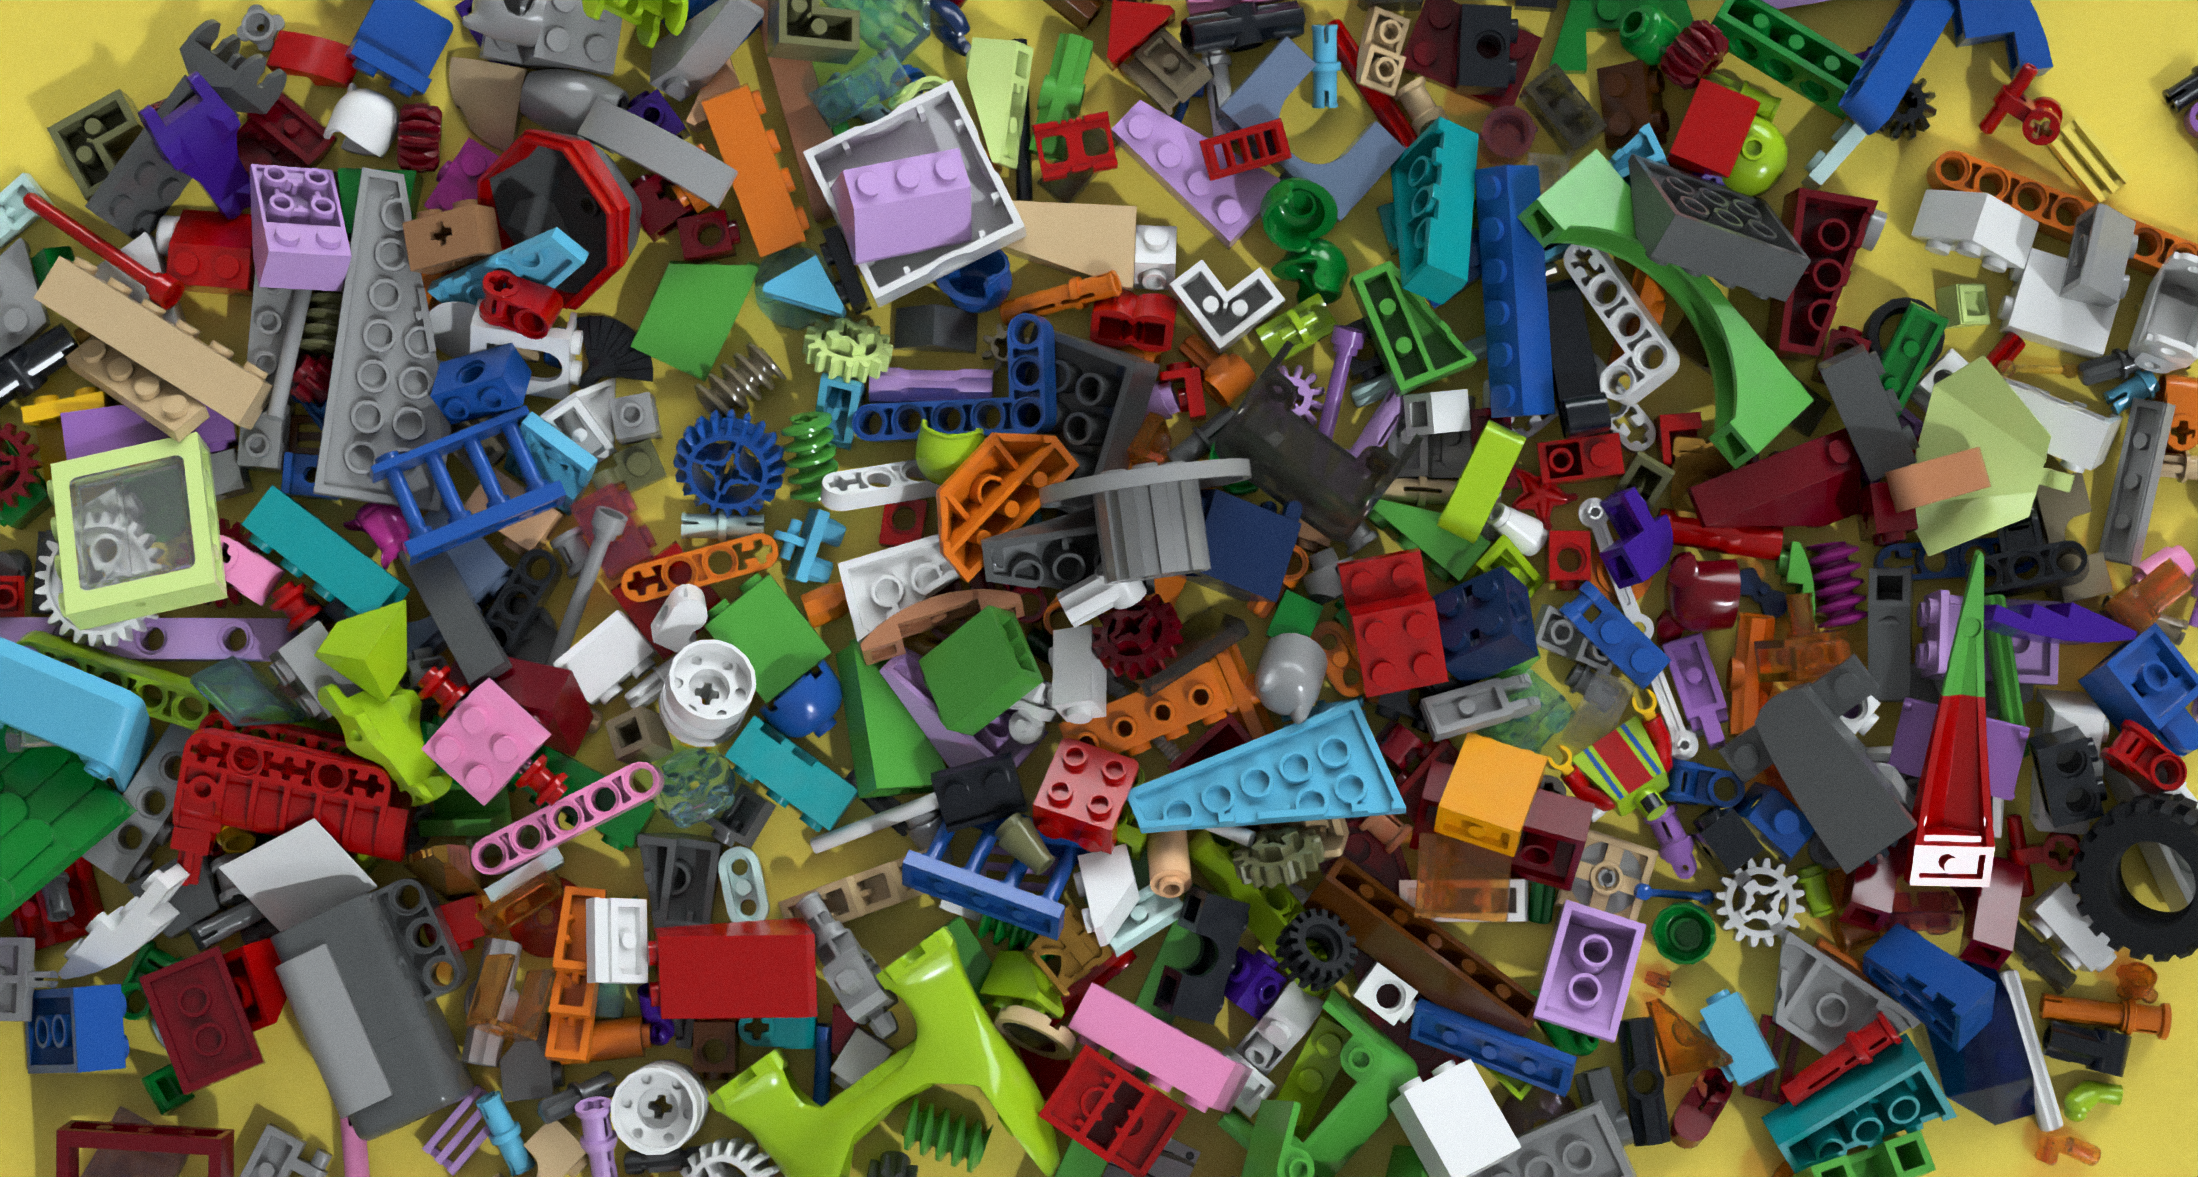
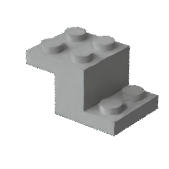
(564, 42)

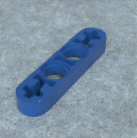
(1955, 559)

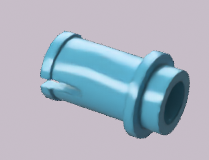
(2141, 386)

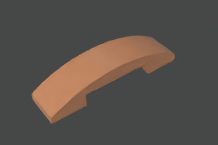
(931, 613)

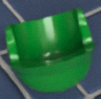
(1297, 212)
(1317, 269)

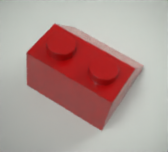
(212, 253)

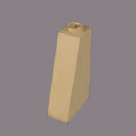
(1078, 238)

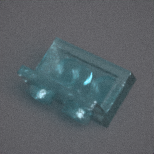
(1537, 728)

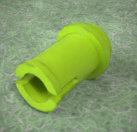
(1816, 890)

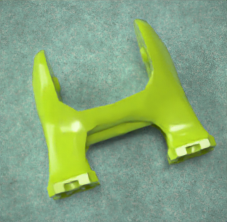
(951, 1046)

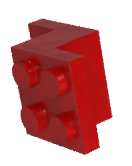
(1392, 622)
(1112, 1112)

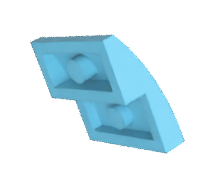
(555, 458)

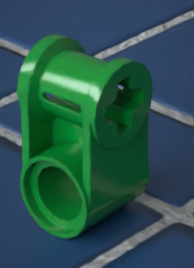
(142, 966)

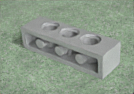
(155, 775)

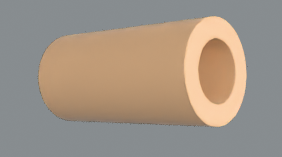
(1168, 863)

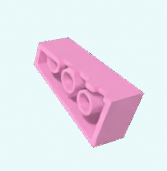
(1159, 1049)

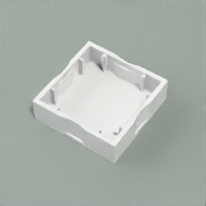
(917, 128)

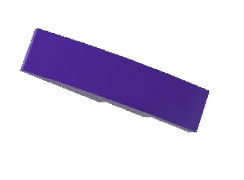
(2054, 624)

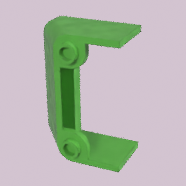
(1378, 1069)
(1273, 1156)

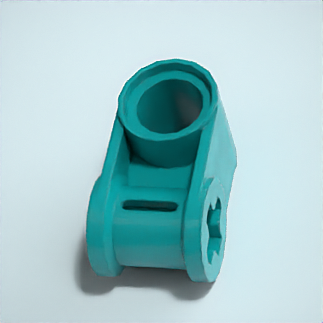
(782, 1033)

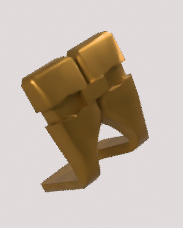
(1693, 462)
(1076, 948)

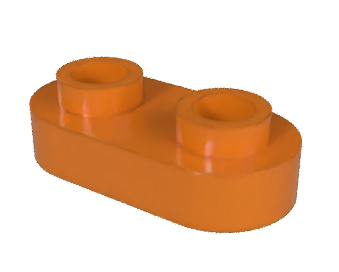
(1340, 658)

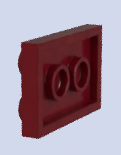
(1433, 52)
(202, 1020)

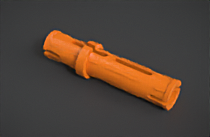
(1076, 294)

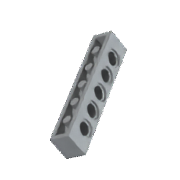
(268, 440)

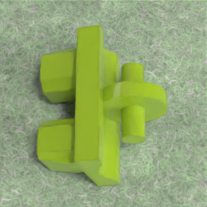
(1299, 325)

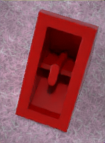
(1133, 26)

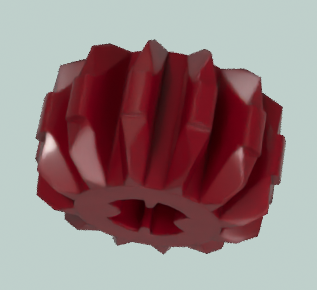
(1694, 54)
(419, 137)

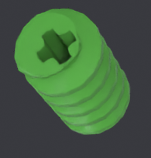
(812, 453)
(945, 1135)

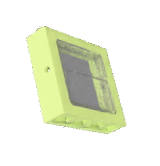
(136, 531)

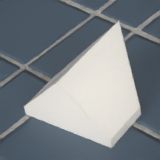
(587, 418)

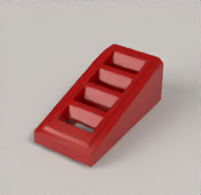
(1280, 142)

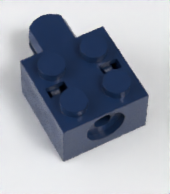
(1486, 625)

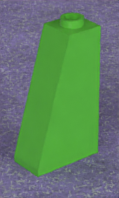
(885, 741)

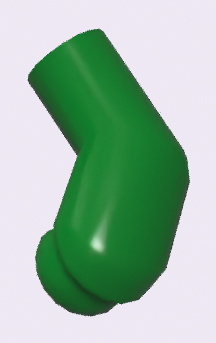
(1570, 1040)

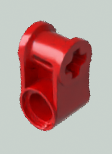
(520, 306)
(2137, 755)

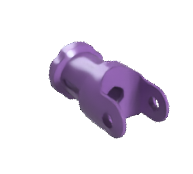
(1676, 849)

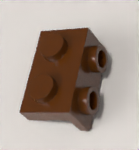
(1630, 100)

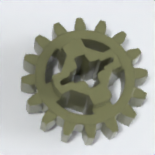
(1279, 856)

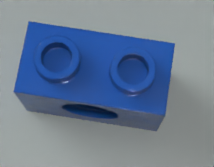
(481, 383)

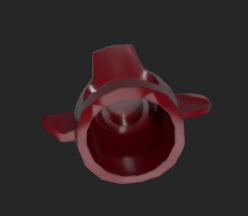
(1698, 597)

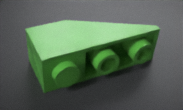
(1417, 528)

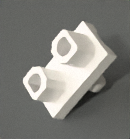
(1033, 709)

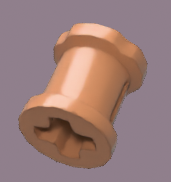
(1387, 830)

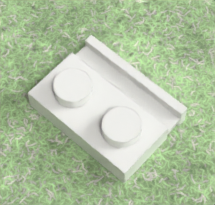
(616, 940)

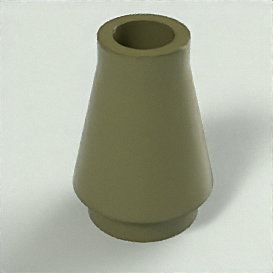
(1022, 841)

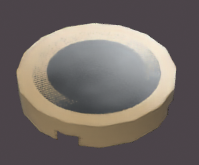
(1033, 1032)

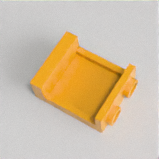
(1490, 794)

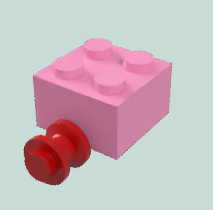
(487, 740)

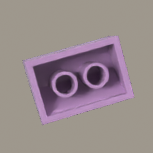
(904, 206)

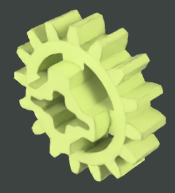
(847, 349)

